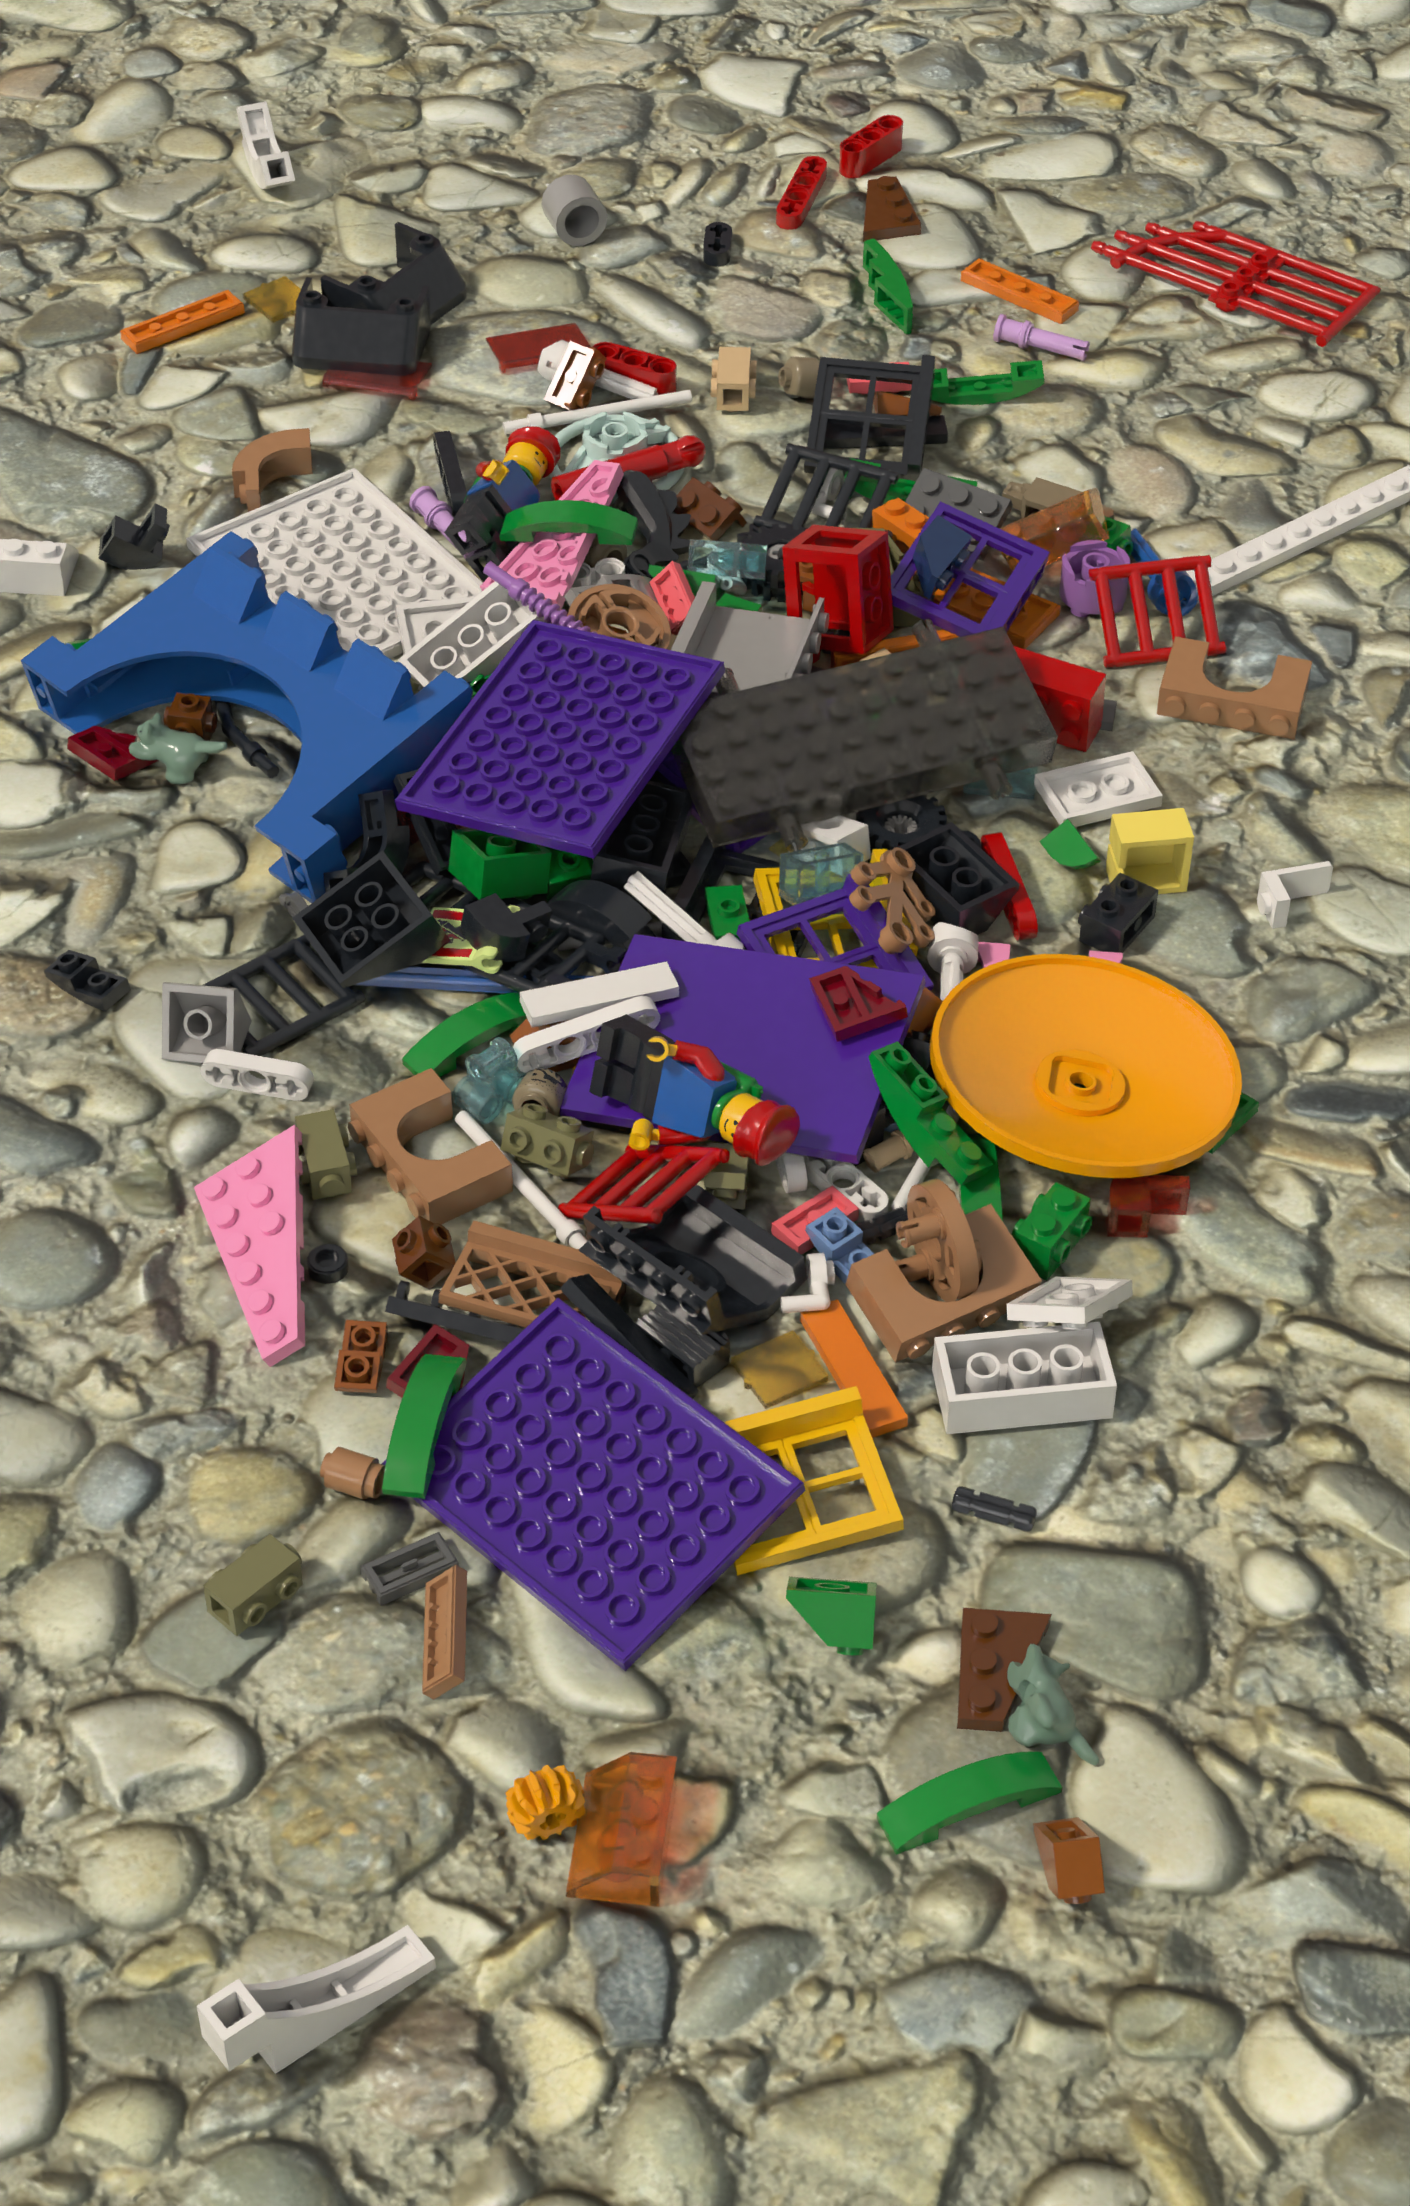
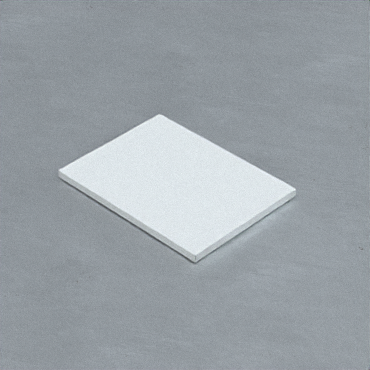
(347, 557)

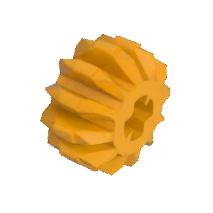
(545, 1802)

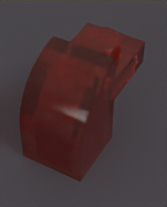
(1136, 1198)

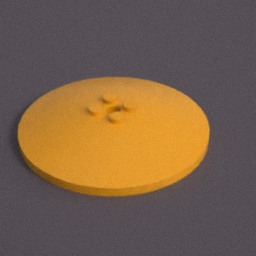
(1149, 1055)

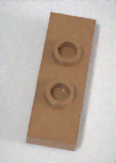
(444, 1632)

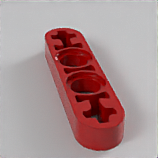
(801, 192)
(1019, 910)

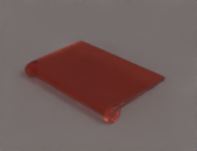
(526, 347)
(394, 384)

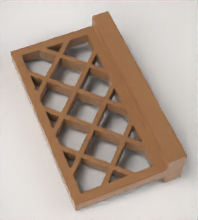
(523, 1255)

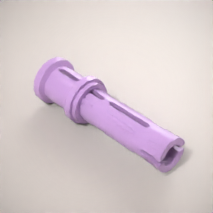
(1027, 335)
(436, 513)

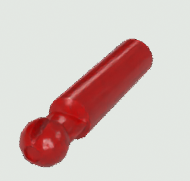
(653, 461)

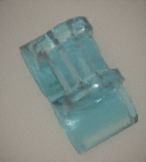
(488, 1081)

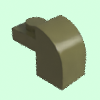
(729, 1179)

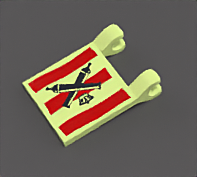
(459, 950)

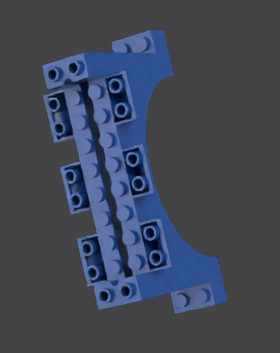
(225, 639)

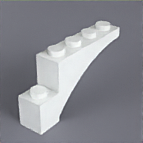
(304, 2011)

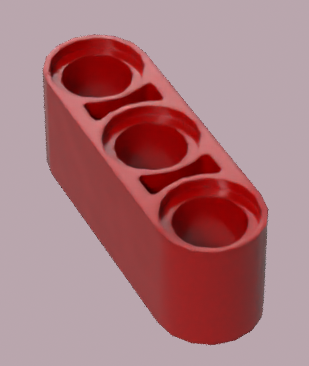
(871, 146)
(640, 366)

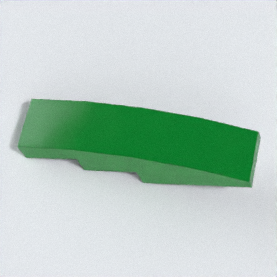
(889, 285)

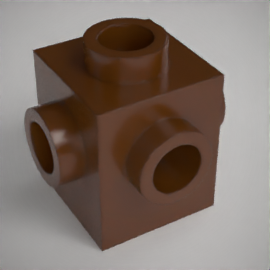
(191, 715)
(424, 1252)

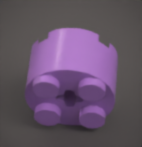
(1075, 585)

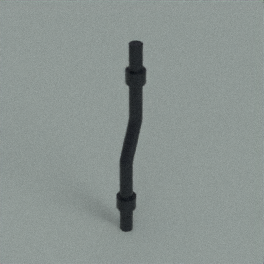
(251, 750)

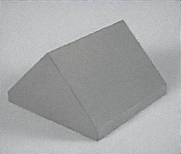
(201, 1020)

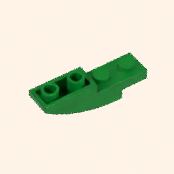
(917, 1109)

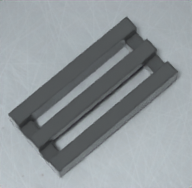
(413, 1573)

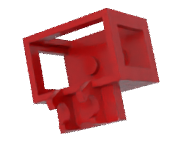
(852, 578)

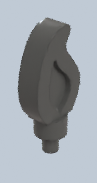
(293, 902)

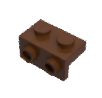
(708, 510)

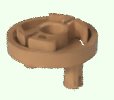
(641, 618)
(941, 1241)

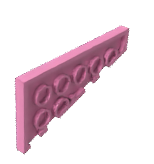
(556, 557)
(259, 1234)

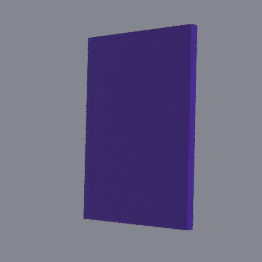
(561, 738)
(767, 1024)
(599, 1483)

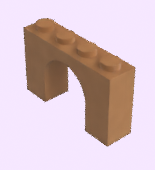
(1269, 710)
(431, 1187)
(911, 1321)

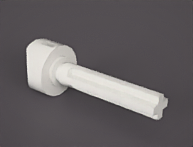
(609, 380)
(673, 915)
(952, 954)

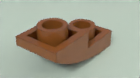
(361, 1356)

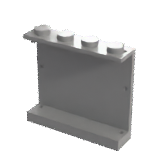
(751, 643)

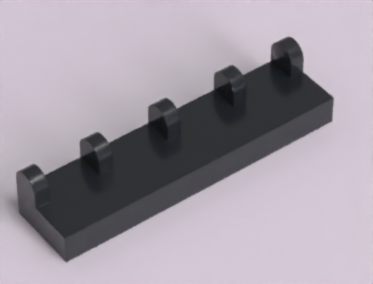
(438, 1315)

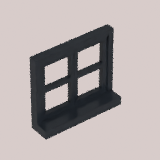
(915, 423)
(707, 872)

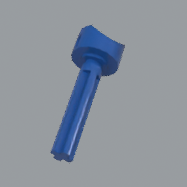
(1186, 587)

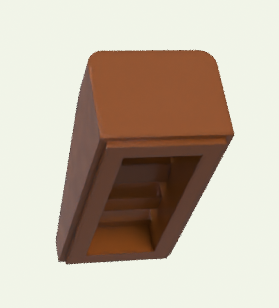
(897, 405)

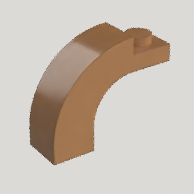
(269, 459)

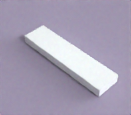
(591, 994)

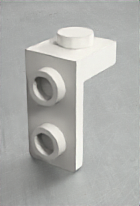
(1282, 885)

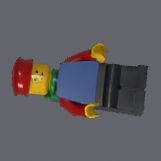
(499, 490)
(687, 1093)

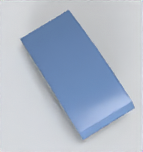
(838, 1240)

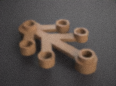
(898, 868)

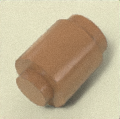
(352, 1473)

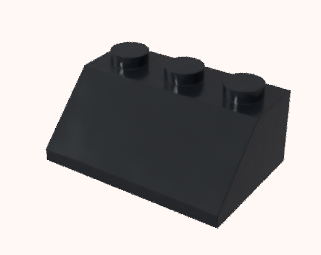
(959, 879)

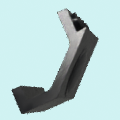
(699, 1263)

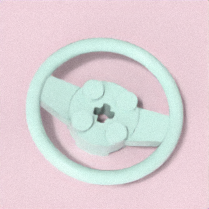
(615, 436)

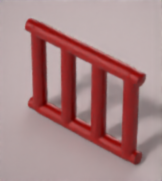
(1134, 574)
(653, 1157)

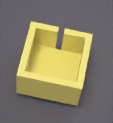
(1151, 848)

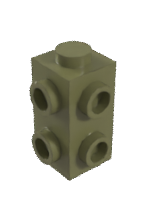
(547, 1140)
(323, 1155)
(253, 1584)

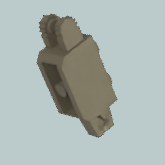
(1041, 495)

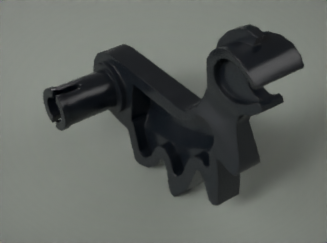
(655, 519)

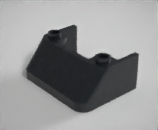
(422, 264)
(360, 338)

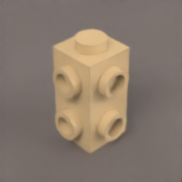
(733, 378)

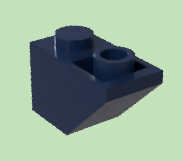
(938, 553)

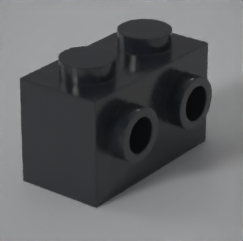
(1117, 914)

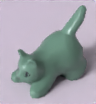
(176, 749)
(1045, 1710)

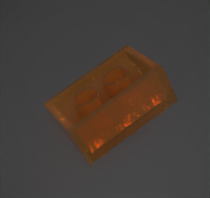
(1061, 526)
(625, 1830)

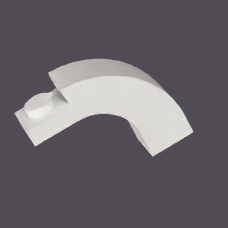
(265, 160)

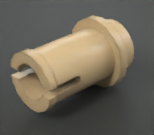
(888, 1151)

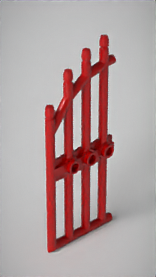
(1247, 279)

